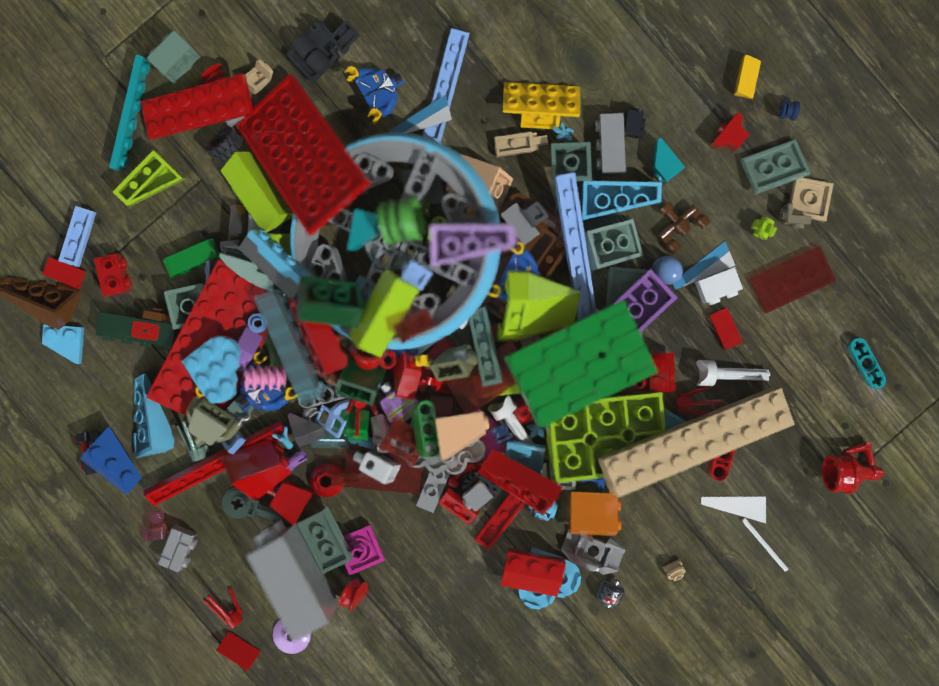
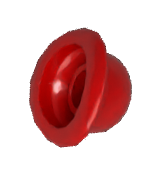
(365, 359)

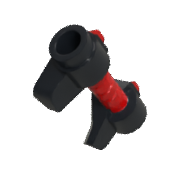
(84, 440)

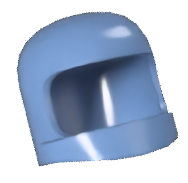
(668, 269)

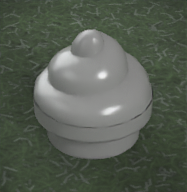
(310, 413)

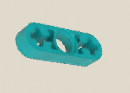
(868, 378)

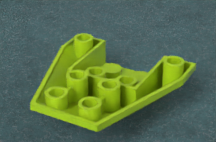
(535, 306)

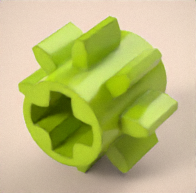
(763, 228)

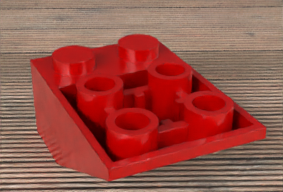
(659, 382)

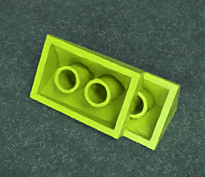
(256, 191)
(383, 309)

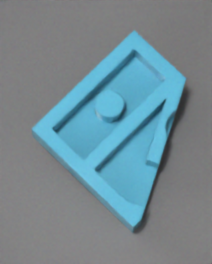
(66, 341)

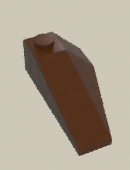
(45, 302)

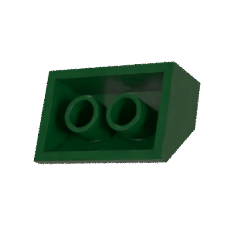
(329, 301)

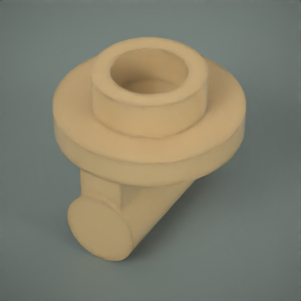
(674, 570)

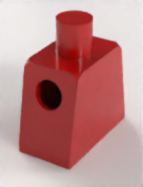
(290, 500)

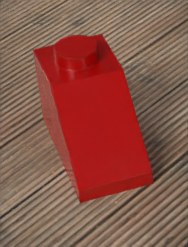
(406, 376)

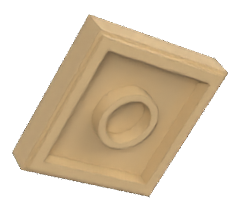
(811, 198)

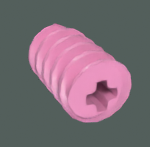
(264, 377)

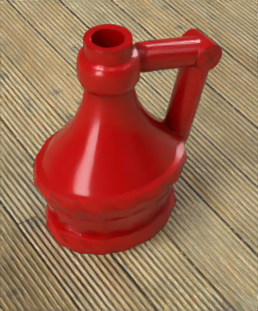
(845, 473)

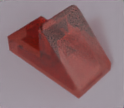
(413, 326)

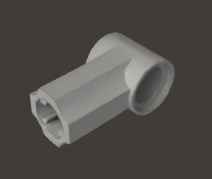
(379, 427)

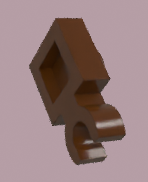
(156, 314)

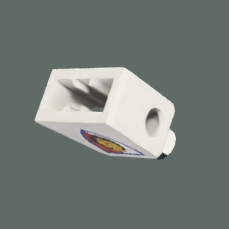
(383, 469)

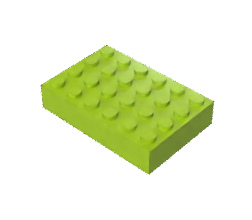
(598, 430)

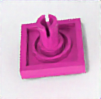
(364, 549)

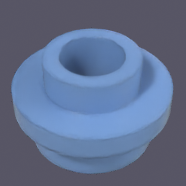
(257, 316)

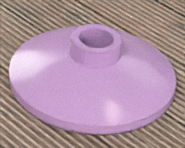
(284, 643)

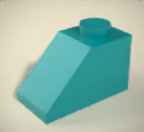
(665, 162)
(363, 230)

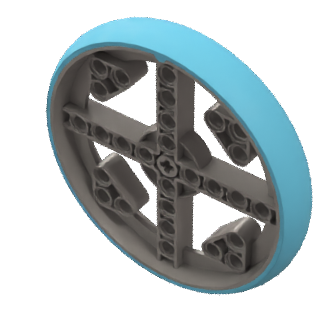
(470, 191)

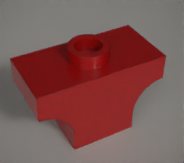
(730, 134)

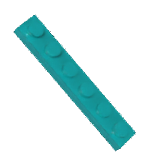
(128, 118)

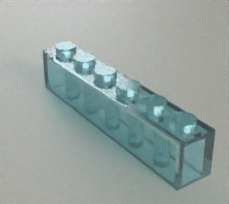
(289, 346)

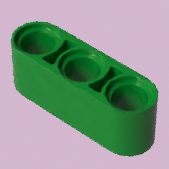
(191, 258)
(419, 421)

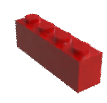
(321, 344)

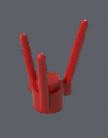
(684, 404)
(358, 405)
(230, 618)

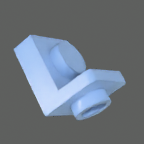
(415, 274)

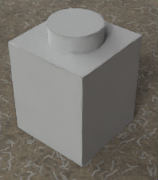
(477, 496)

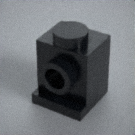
(634, 123)

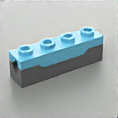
(273, 261)

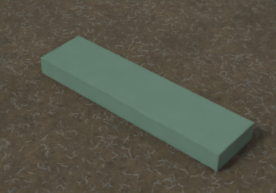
(485, 347)

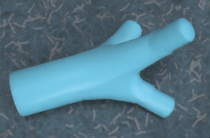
(284, 438)

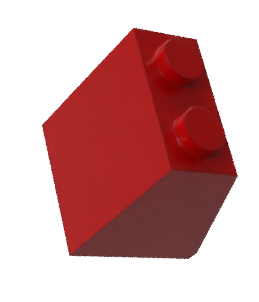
(257, 468)

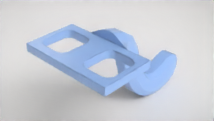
(334, 413)

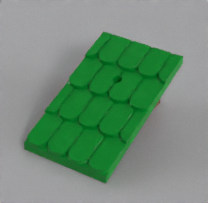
(581, 364)

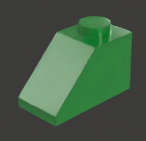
(349, 429)

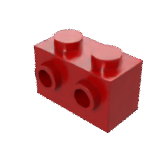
(113, 275)

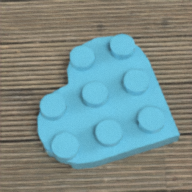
(214, 368)
(570, 584)

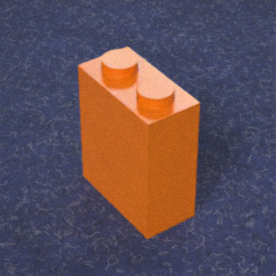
(594, 514)

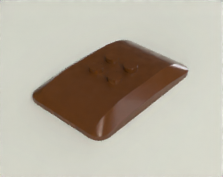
(545, 248)

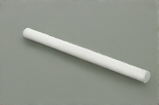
(764, 544)

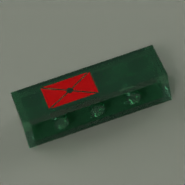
(137, 330)

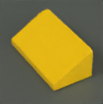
(747, 77)

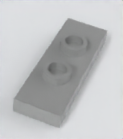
(432, 490)

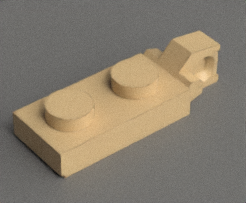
(518, 143)

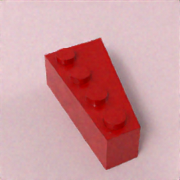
(520, 481)

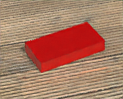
(64, 273)
(725, 328)

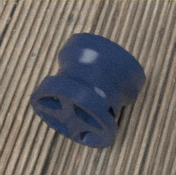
(789, 109)
(499, 431)

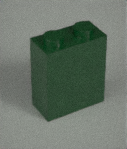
(360, 383)

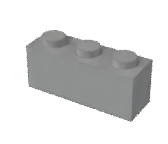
(610, 144)

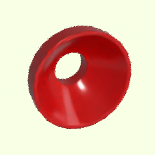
(321, 470)

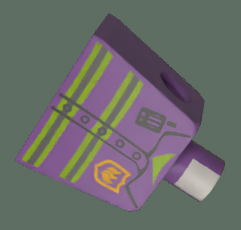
(395, 406)

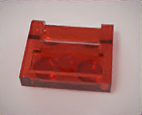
(403, 434)

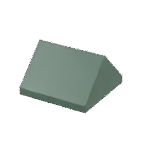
(181, 302)

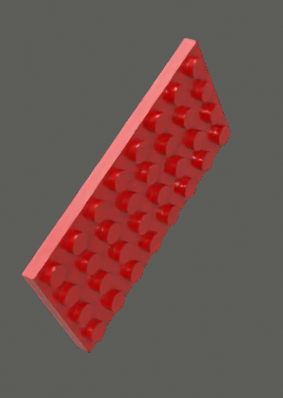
(302, 155)
(218, 311)

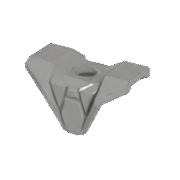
(605, 562)

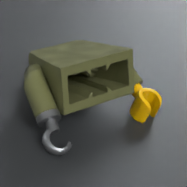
(451, 364)
(210, 422)

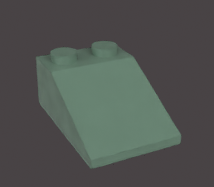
(612, 244)

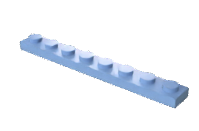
(575, 243)

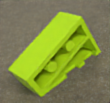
(148, 179)

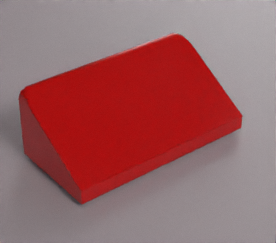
(238, 650)

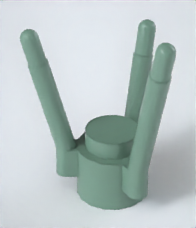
(196, 451)

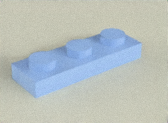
(77, 236)

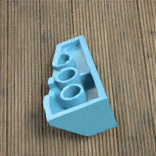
(153, 429)

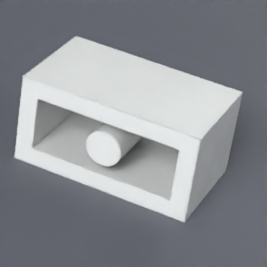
(719, 285)

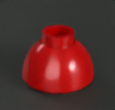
(522, 412)

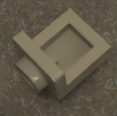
(796, 221)

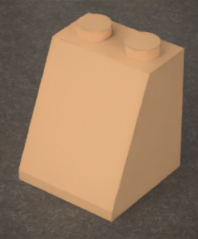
(494, 177)
(459, 432)

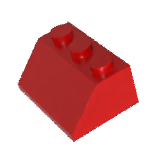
(533, 572)

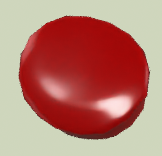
(353, 594)

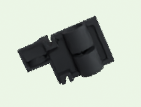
(319, 47)

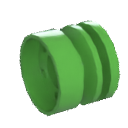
(401, 220)

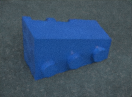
(112, 462)

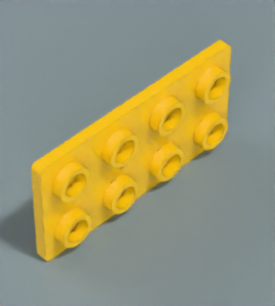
(541, 103)

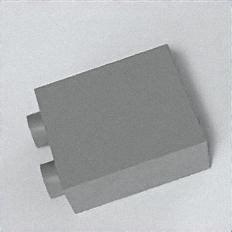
(292, 579)

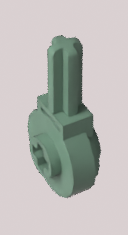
(247, 507)

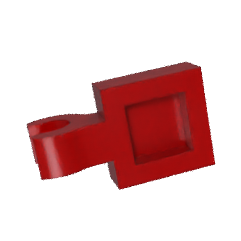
(440, 386)

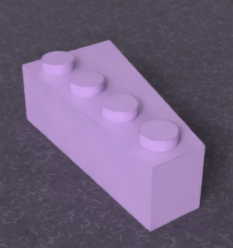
(464, 241)

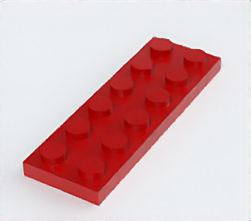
(197, 107)

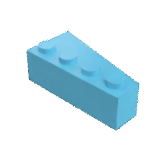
(608, 197)

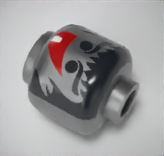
(610, 593)

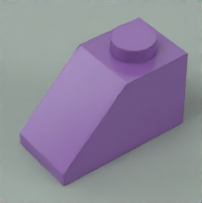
(248, 344)

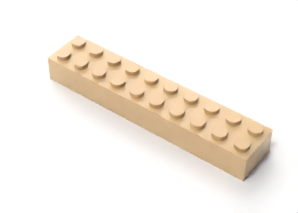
(695, 441)

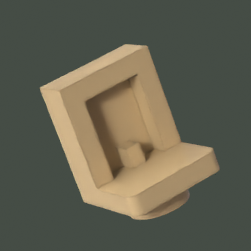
(259, 76)

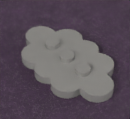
(454, 465)

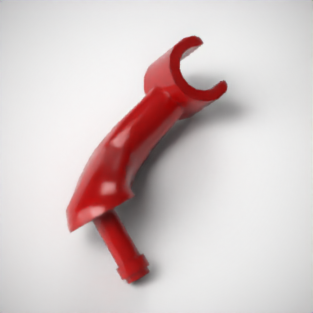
(453, 481)

